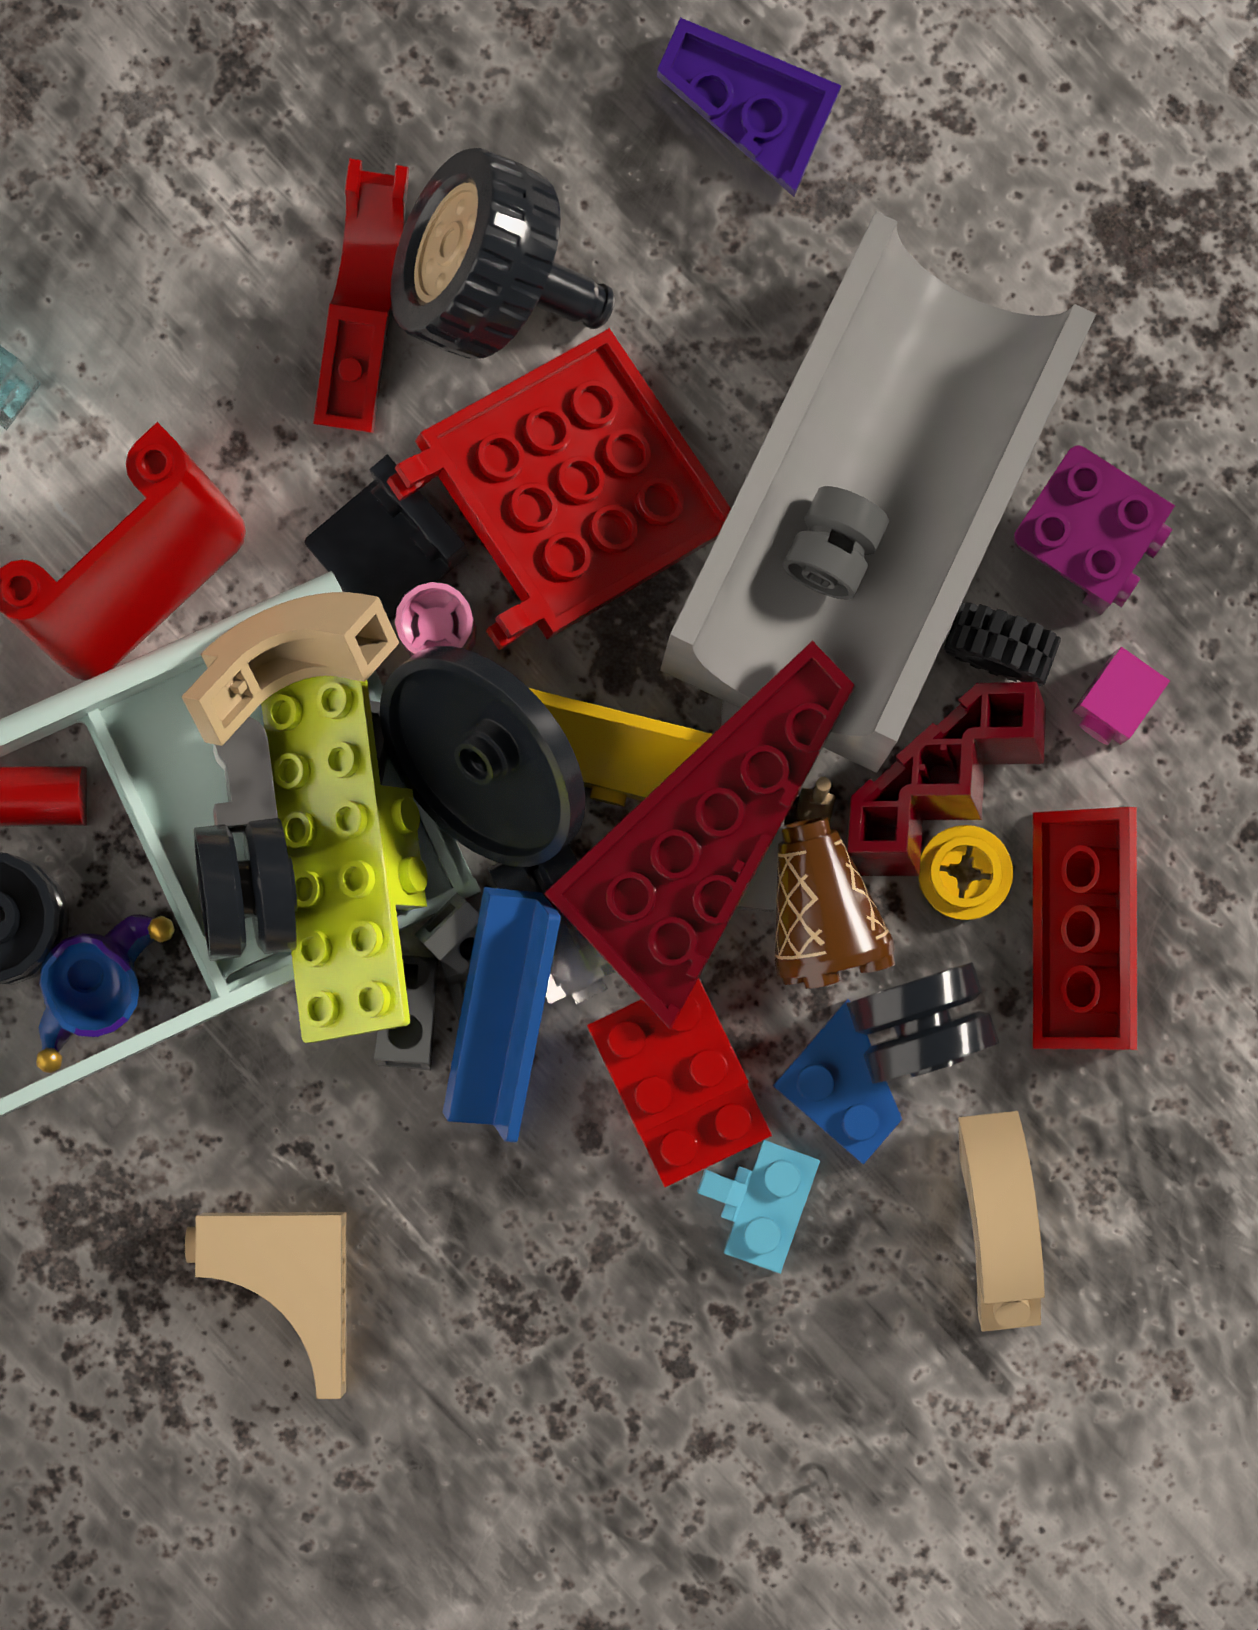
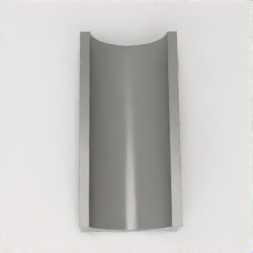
(932, 420)

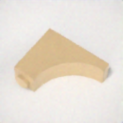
(292, 1264)

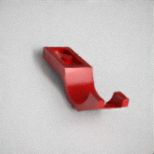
(361, 299)

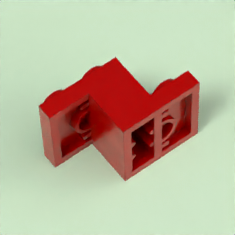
(680, 1085)

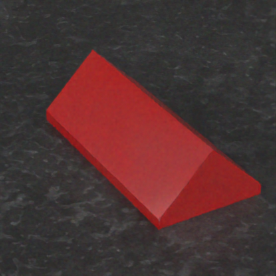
(1085, 929)

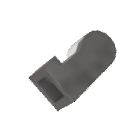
(247, 778)

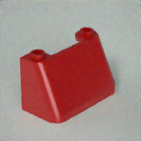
(135, 571)

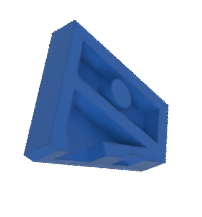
(836, 1090)

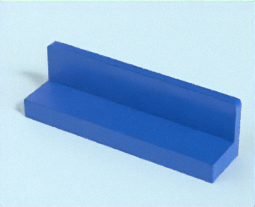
(502, 1010)

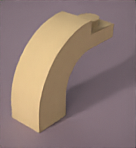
(284, 644)
(1003, 1220)

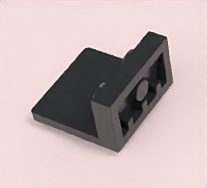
(386, 543)

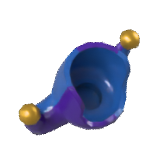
(93, 983)

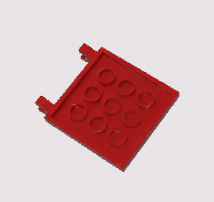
(570, 485)

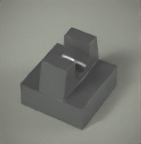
(448, 929)

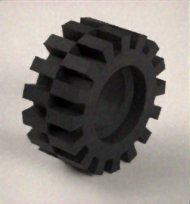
(1002, 643)

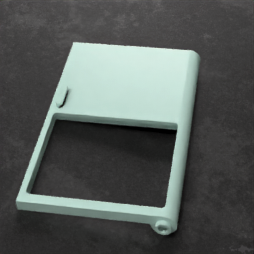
(169, 789)

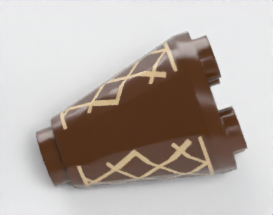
(824, 910)

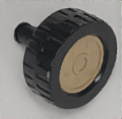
(484, 257)

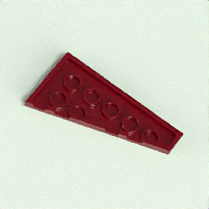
(683, 857)

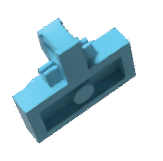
(763, 1203)

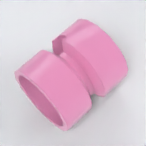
(434, 617)

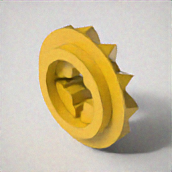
(987, 855)

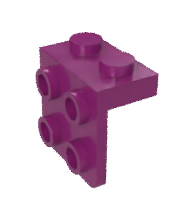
(1094, 527)

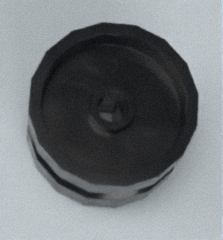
(251, 888)
(33, 918)
(923, 1025)

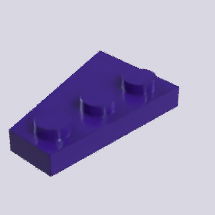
(750, 98)

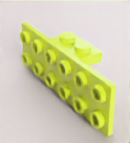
(349, 854)

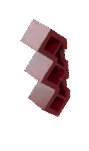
(944, 774)

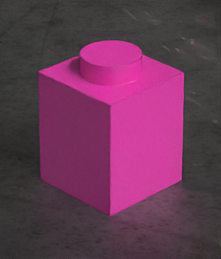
(1119, 698)

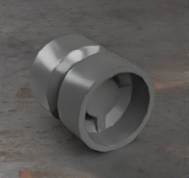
(839, 535)

